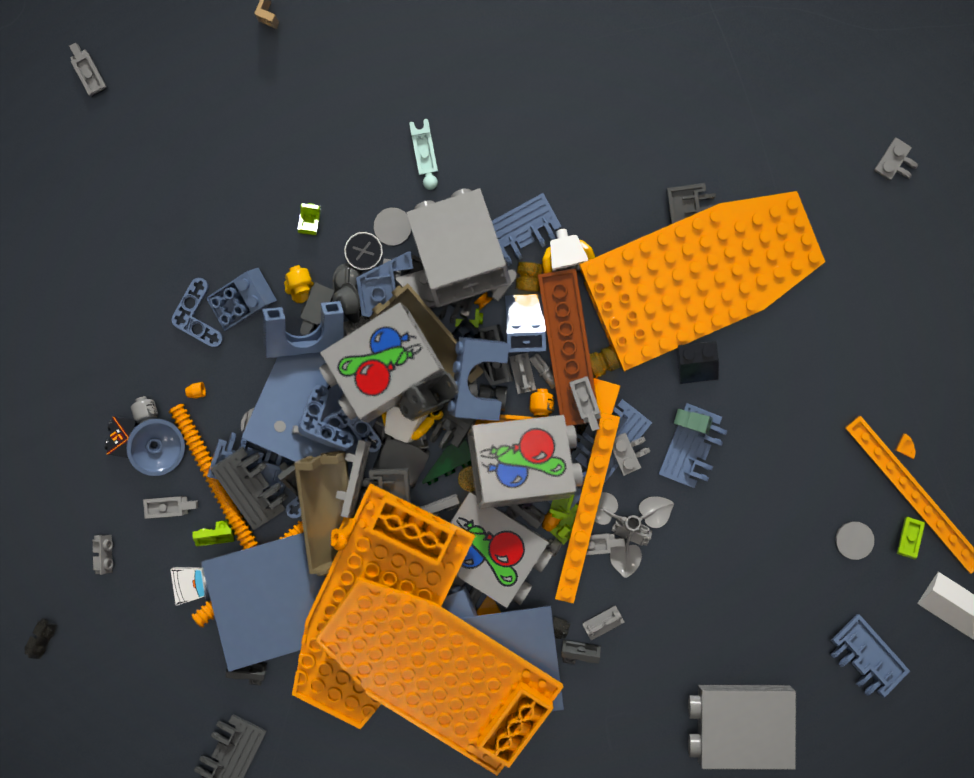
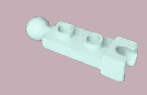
(424, 154)

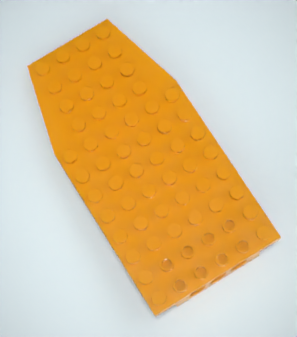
(700, 274)
(390, 546)
(439, 672)

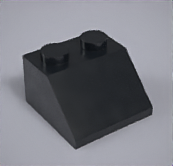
(698, 362)

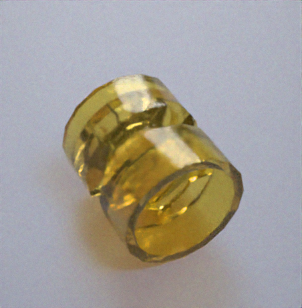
(528, 276)
(604, 361)
(466, 479)

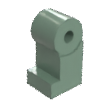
(693, 421)

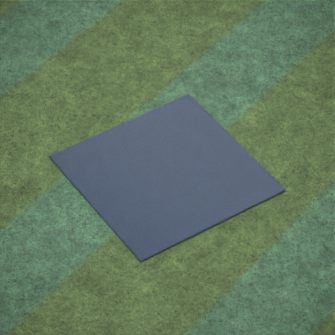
(285, 401)
(261, 599)
(528, 635)

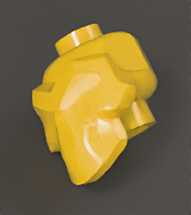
(298, 283)

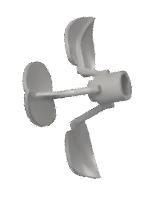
(655, 513)

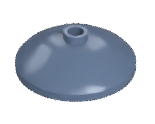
(162, 457)

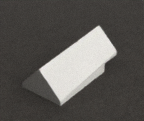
(950, 603)

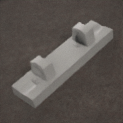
(359, 463)

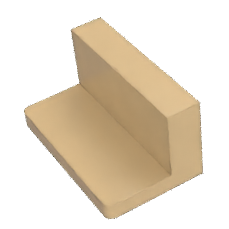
(264, 16)

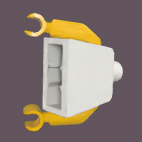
(566, 253)
(405, 429)

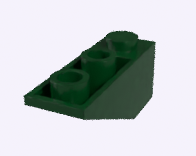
(449, 460)

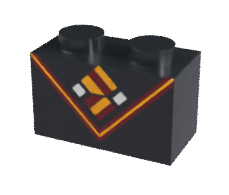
(119, 432)

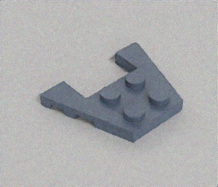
(379, 282)

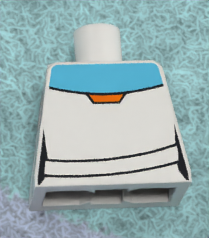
(187, 583)

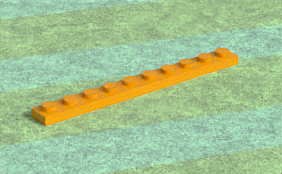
(912, 492)
(587, 508)

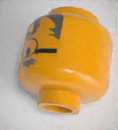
(541, 403)

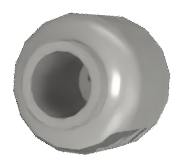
(144, 409)

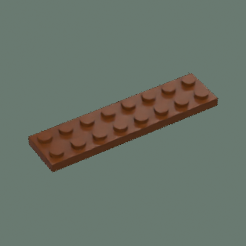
(566, 338)

